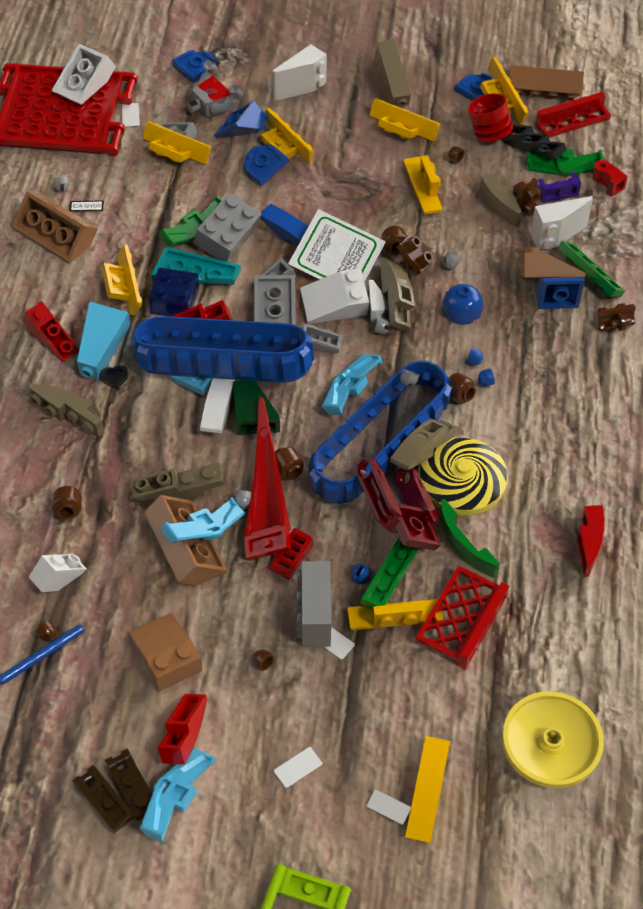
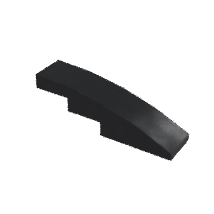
(535, 143)

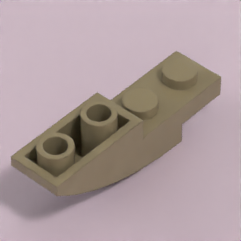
(399, 292)
(65, 404)
(421, 443)
(178, 485)

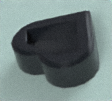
(114, 376)

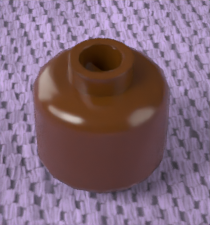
(393, 236)
(462, 388)
(289, 463)
(66, 502)

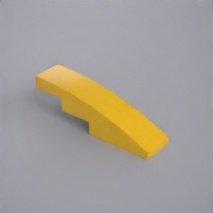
(427, 789)

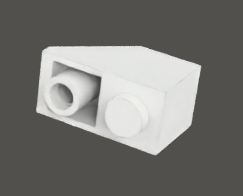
(56, 571)

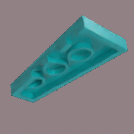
(208, 269)

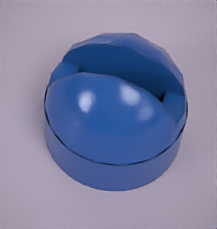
(475, 357)
(486, 378)
(363, 576)

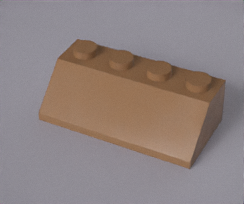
(546, 80)
(53, 226)
(192, 559)

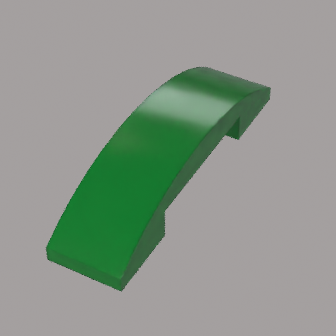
(480, 560)

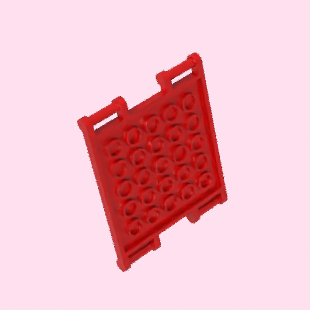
(44, 119)

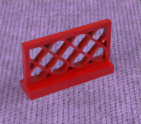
(477, 629)

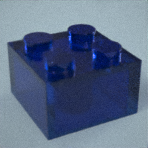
(173, 292)

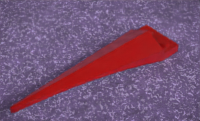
(267, 516)

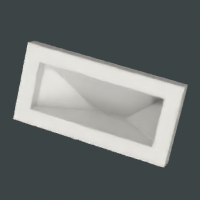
(377, 302)

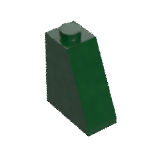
(246, 408)

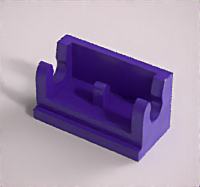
(559, 190)

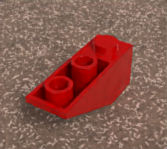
(49, 332)

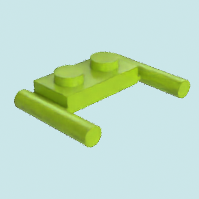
(305, 889)

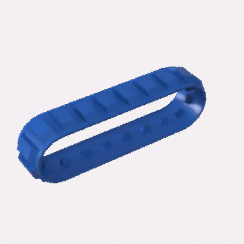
(222, 349)
(348, 490)

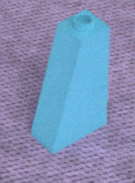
(100, 338)

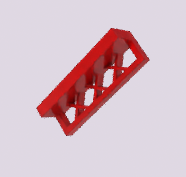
(569, 113)

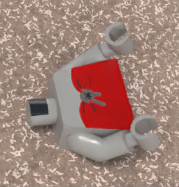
(211, 95)

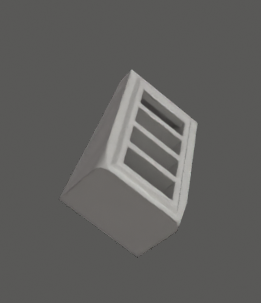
(315, 332)

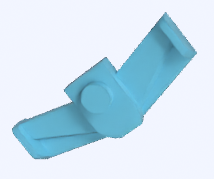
(349, 382)
(204, 524)
(172, 793)

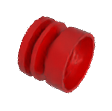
(490, 117)

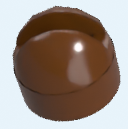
(456, 154)
(46, 631)
(263, 659)

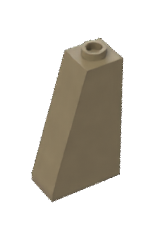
(391, 73)

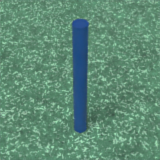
(41, 654)

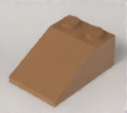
(540, 264)
(166, 651)

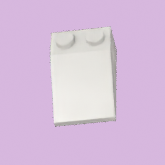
(84, 74)
(300, 74)
(559, 221)
(336, 297)

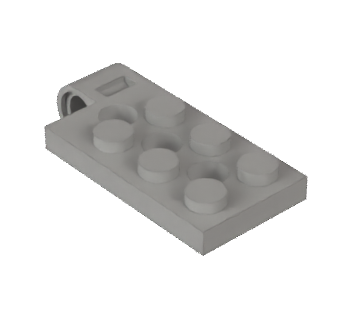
(265, 303)

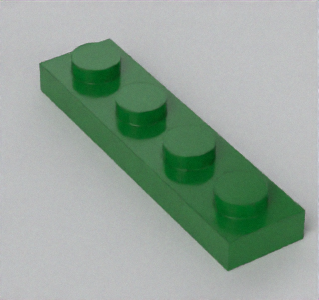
(586, 265)
(389, 575)

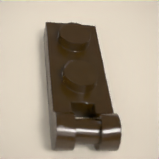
(130, 783)
(104, 799)

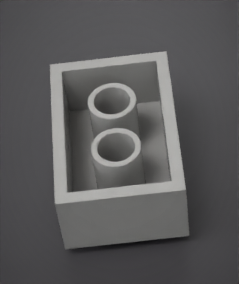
(227, 228)
(314, 604)

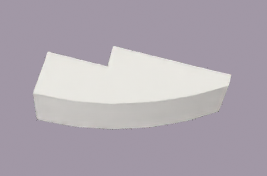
(217, 405)

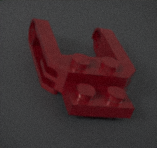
(411, 521)

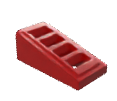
(298, 541)

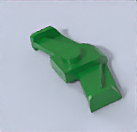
(564, 164)
(189, 226)

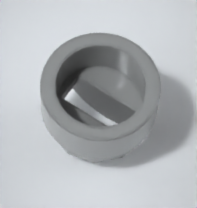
(61, 182)
(450, 260)
(379, 329)
(408, 378)
(243, 498)

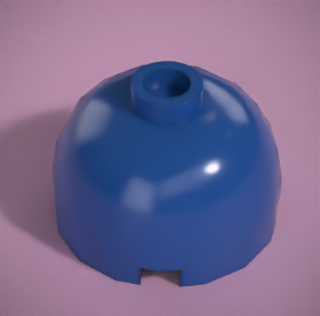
(462, 304)

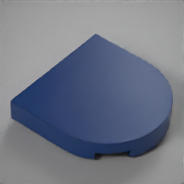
(192, 64)
(470, 86)
(264, 162)

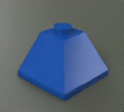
(243, 121)
(558, 292)

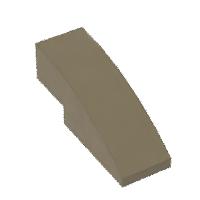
(500, 199)

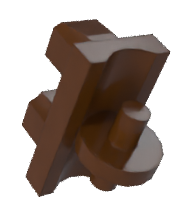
(527, 195)
(413, 255)
(616, 317)

